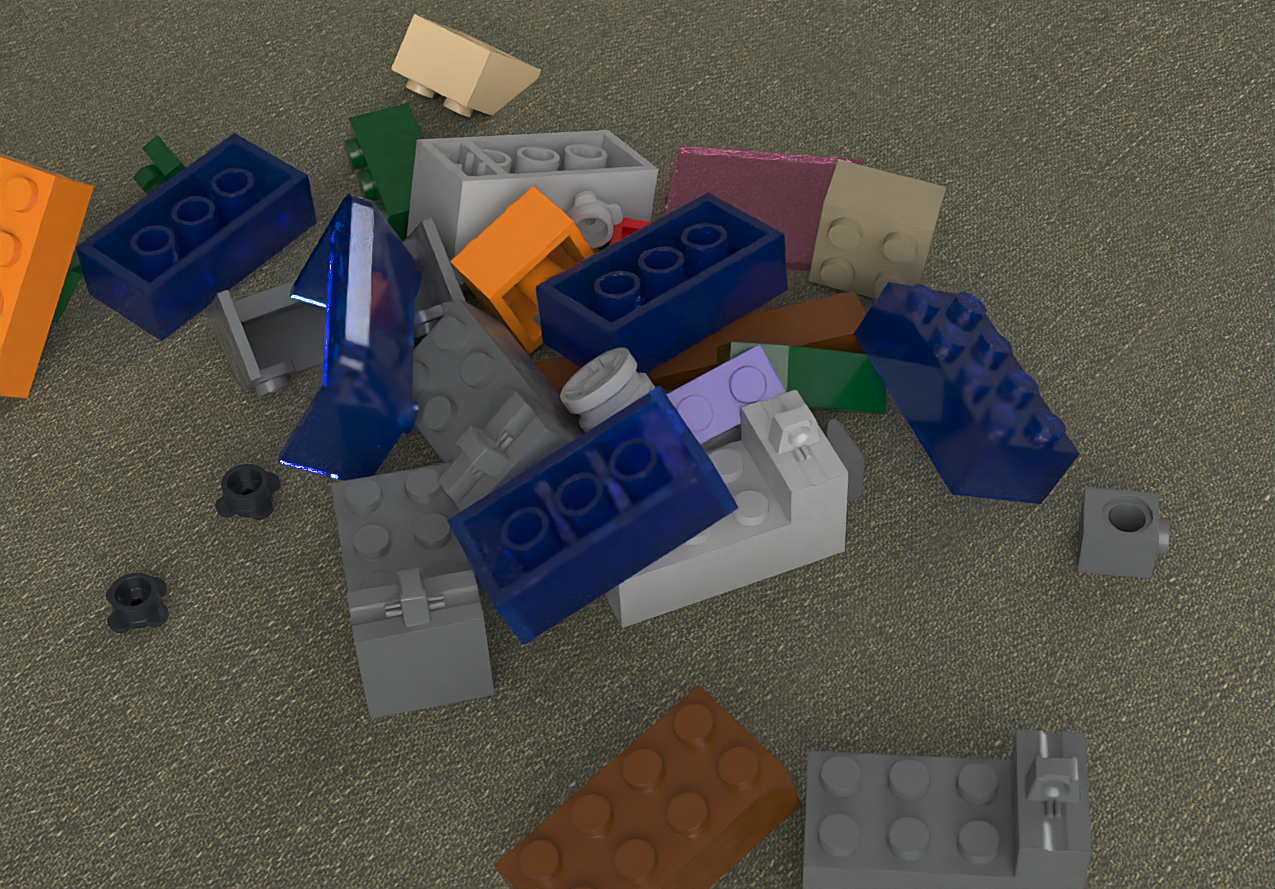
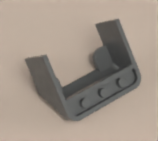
(280, 336)

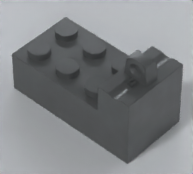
(484, 404)
(410, 593)
(950, 818)

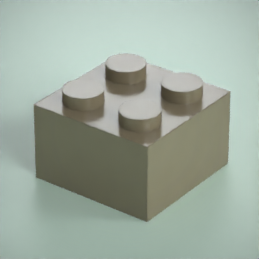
(874, 230)

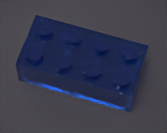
(197, 235)
(664, 285)
(965, 394)
(592, 515)

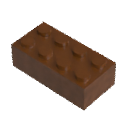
(663, 811)

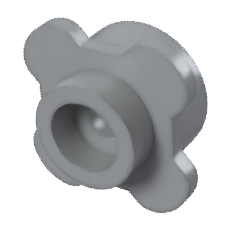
(596, 230)

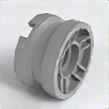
(604, 387)

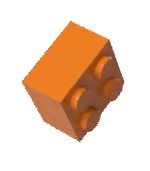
(516, 255)

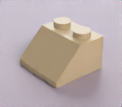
(460, 68)

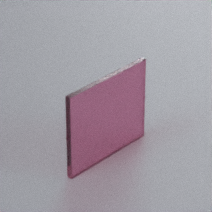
(772, 187)

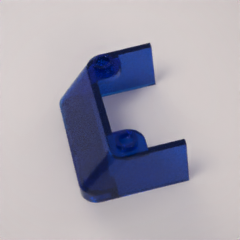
(367, 378)

